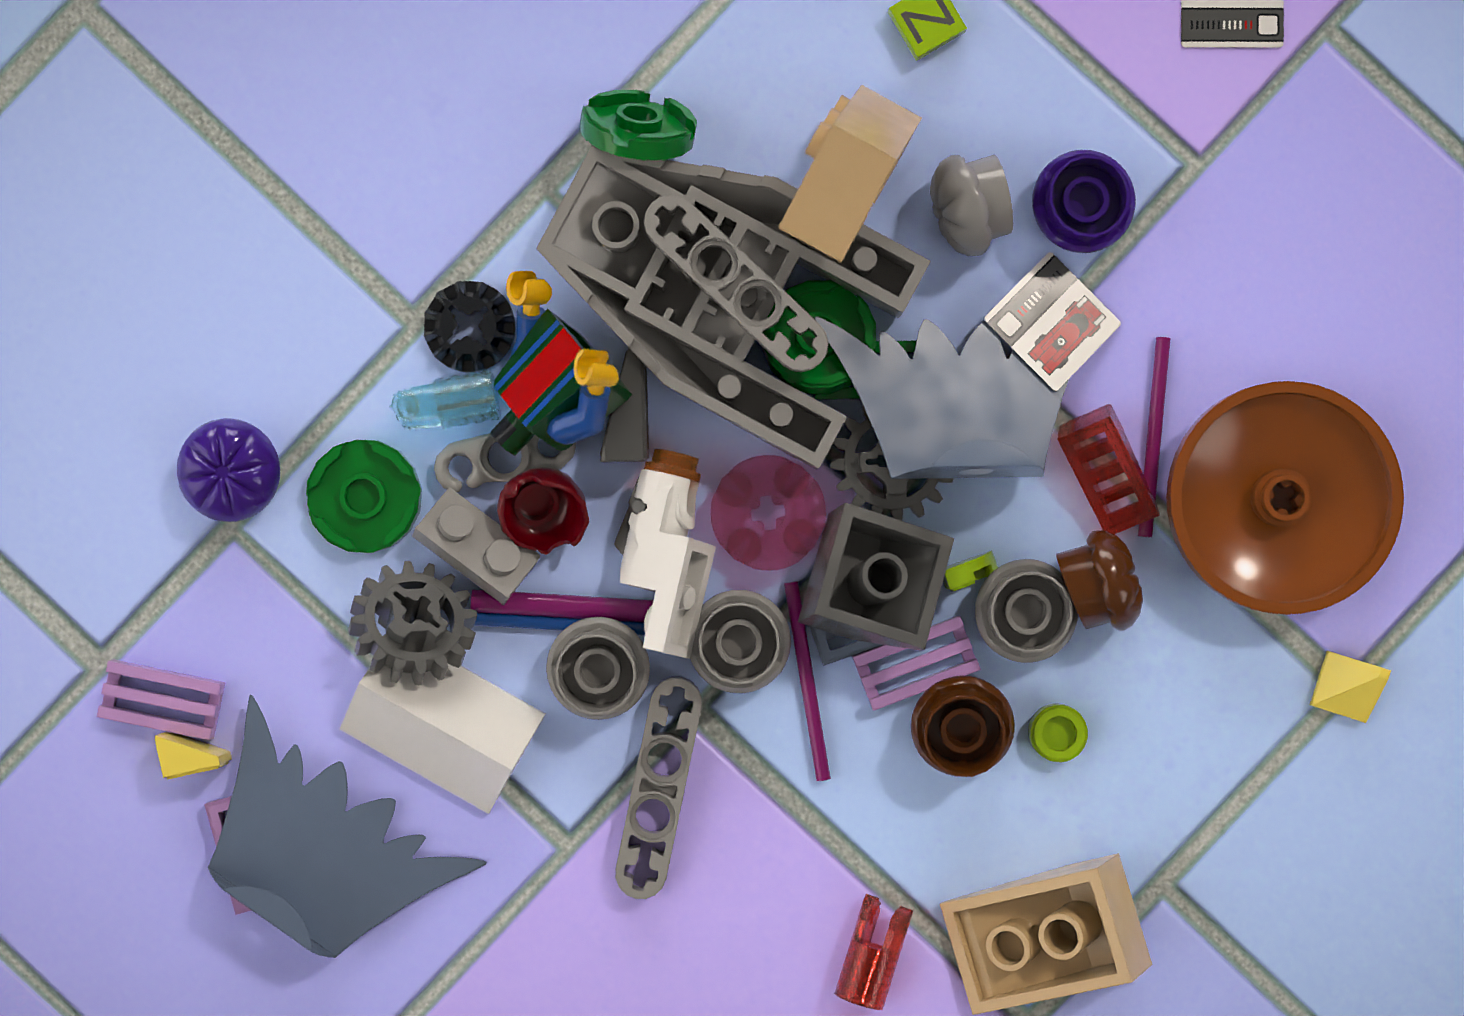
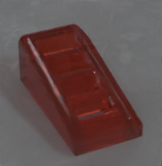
(1089, 425)

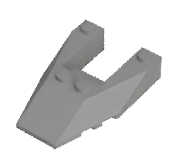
(671, 323)

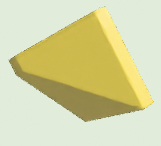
(1348, 686)

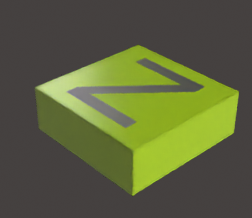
(926, 24)

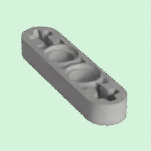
(741, 278)
(664, 788)

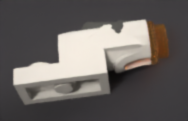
(660, 553)

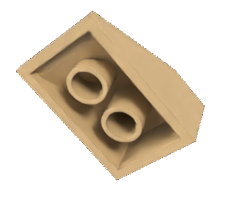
(1047, 935)

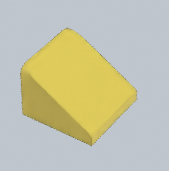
(187, 756)

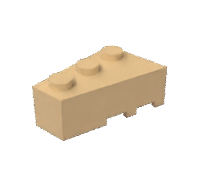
(850, 167)

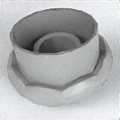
(971, 203)
(1025, 611)
(740, 641)
(598, 668)

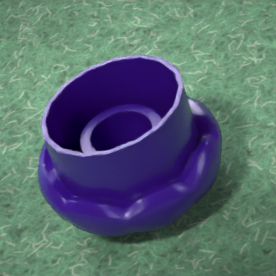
(1083, 201)
(228, 470)

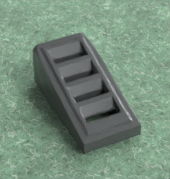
(628, 426)

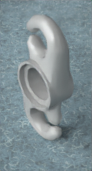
(477, 451)

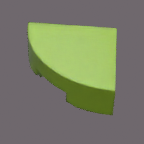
(969, 570)

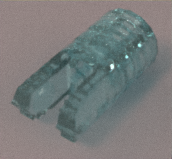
(449, 402)

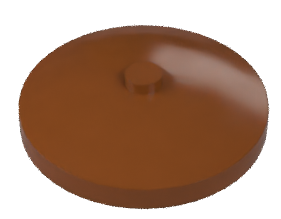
(1285, 497)

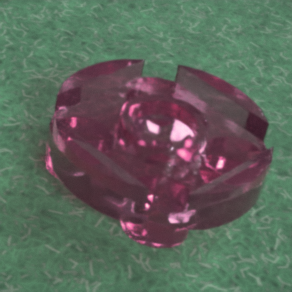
(788, 486)

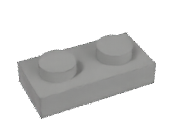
(475, 546)

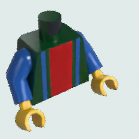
(553, 376)

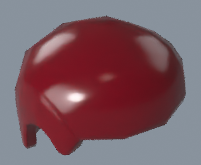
(542, 510)

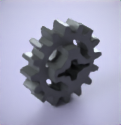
(893, 489)
(413, 623)

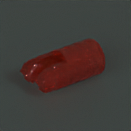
(868, 965)

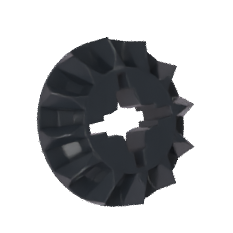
(497, 326)

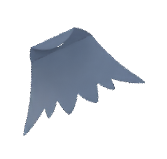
(950, 410)
(307, 859)

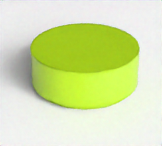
(1058, 732)

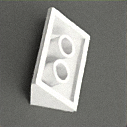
(447, 730)

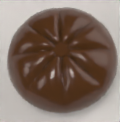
(1102, 581)
(962, 726)

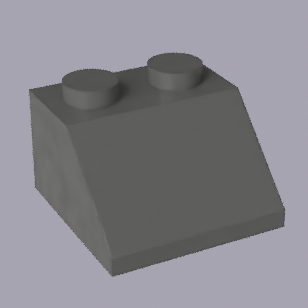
(876, 578)

